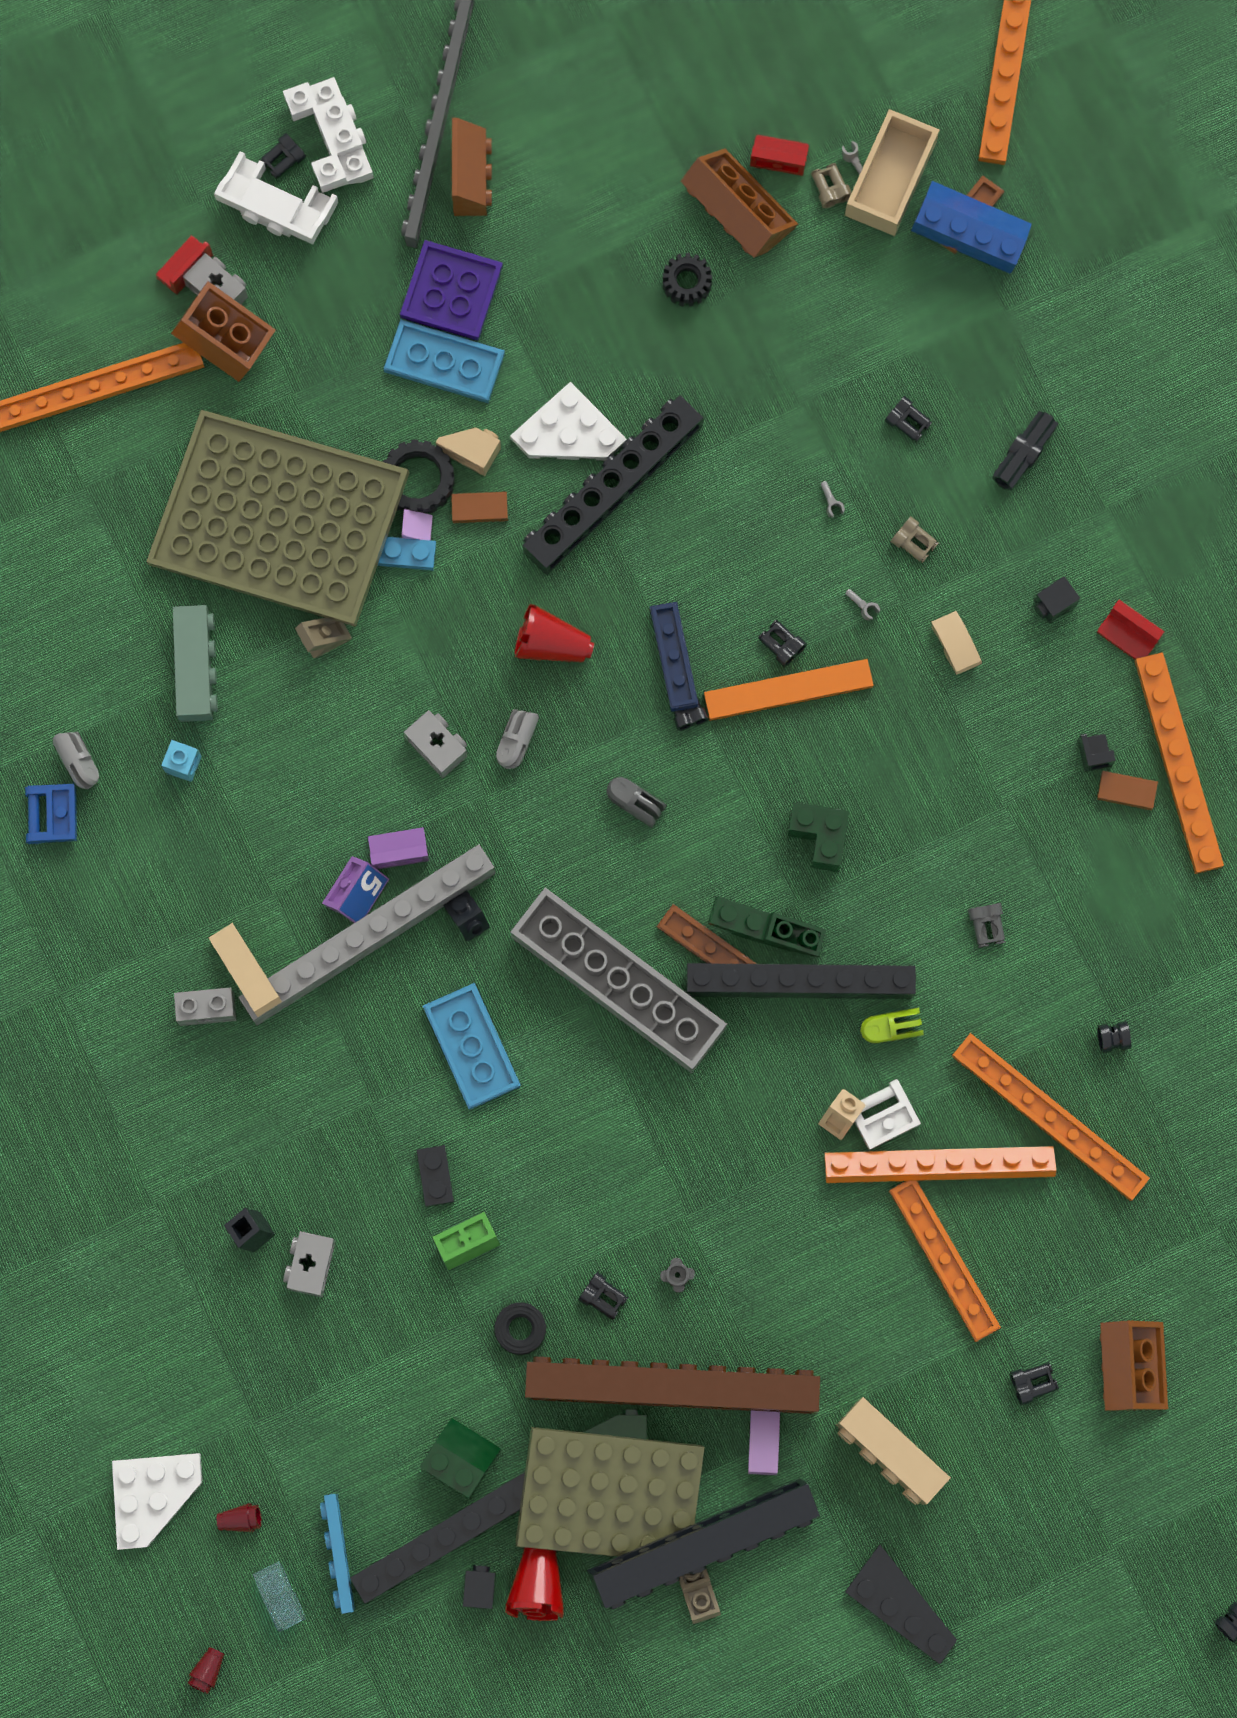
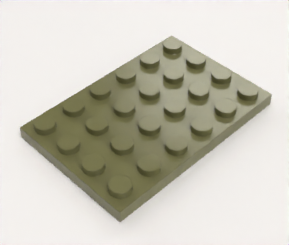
(605, 1491)

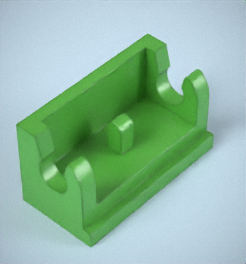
(466, 1241)

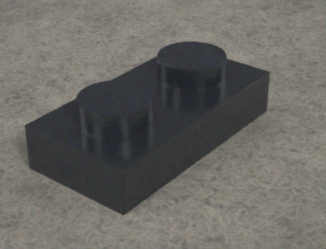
(435, 1176)

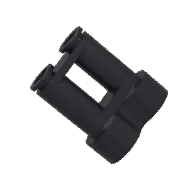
(289, 149)
(900, 413)
(789, 650)
(690, 717)
(593, 1290)
(1023, 1387)

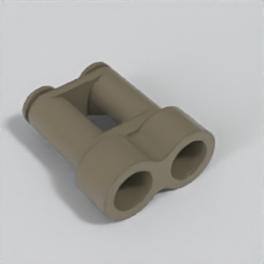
(831, 195)
(907, 532)

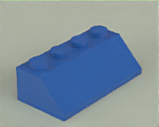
(971, 227)

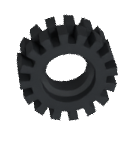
(693, 265)

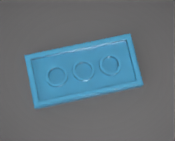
(444, 361)
(471, 1046)

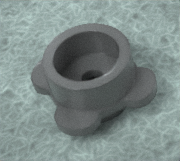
(669, 1274)

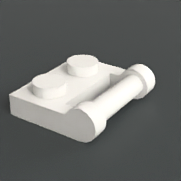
(890, 1121)

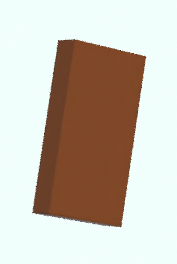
(479, 507)
(1127, 790)

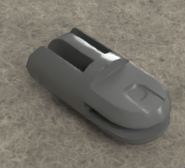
(635, 800)

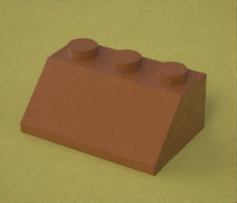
(470, 169)
(223, 331)
(1134, 1365)

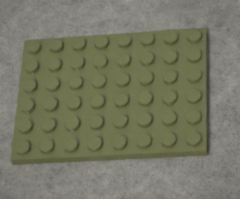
(278, 517)

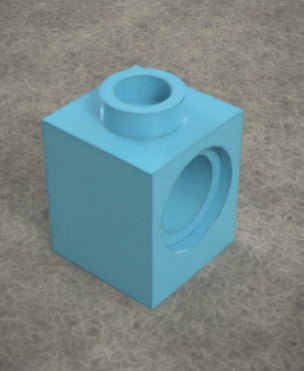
(181, 760)

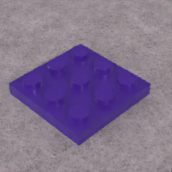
(451, 290)

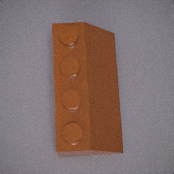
(738, 202)

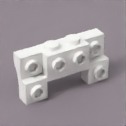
(335, 121)
(271, 206)

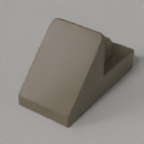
(322, 635)

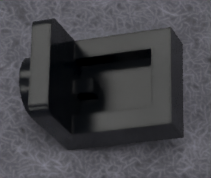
(467, 916)

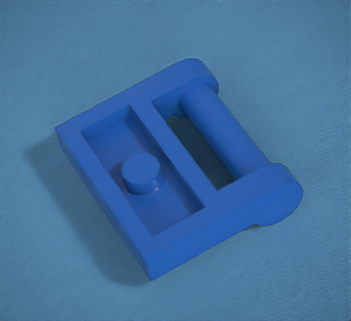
(60, 813)

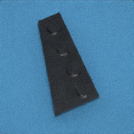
(894, 1600)

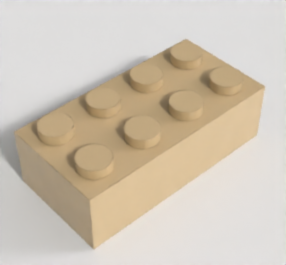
(891, 172)
(892, 1452)

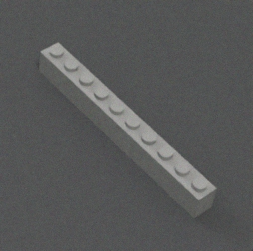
(376, 929)

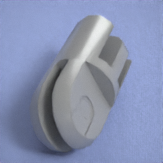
(516, 738)
(76, 759)

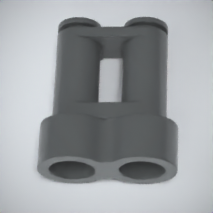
(985, 914)

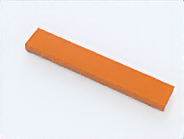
(788, 689)
(945, 1259)

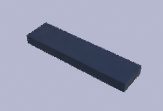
(674, 656)

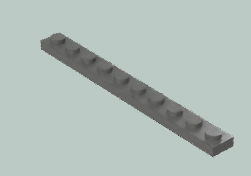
(435, 128)

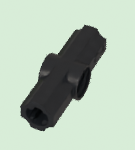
(1025, 450)

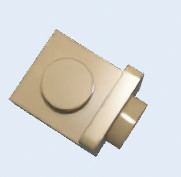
(842, 1114)

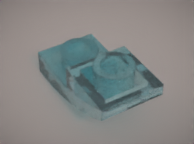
(279, 1596)

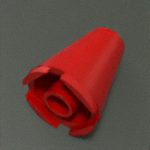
(551, 638)
(536, 1587)

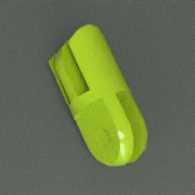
(883, 1027)

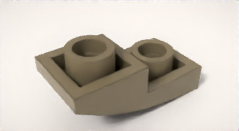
(699, 1596)

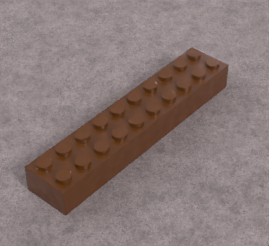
(672, 1387)

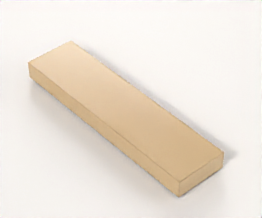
(245, 970)

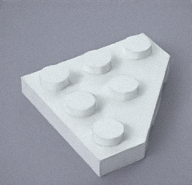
(568, 430)
(151, 1494)

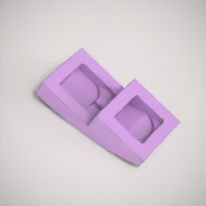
(764, 1443)

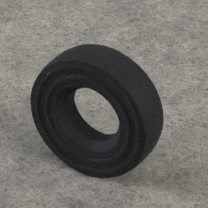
(513, 1311)

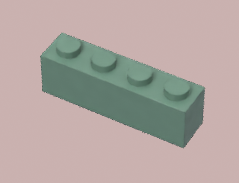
(193, 663)

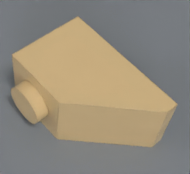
(472, 448)

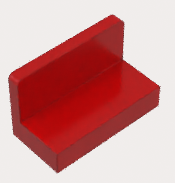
(779, 155)
(184, 258)
(1130, 631)

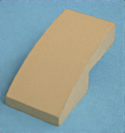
(956, 642)

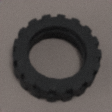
(441, 460)

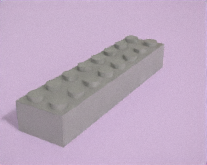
(618, 980)

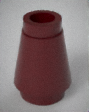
(242, 1519)
(206, 1671)

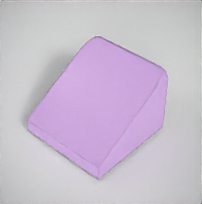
(416, 525)

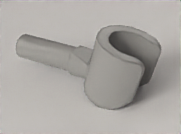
(852, 156)
(831, 500)
(862, 604)

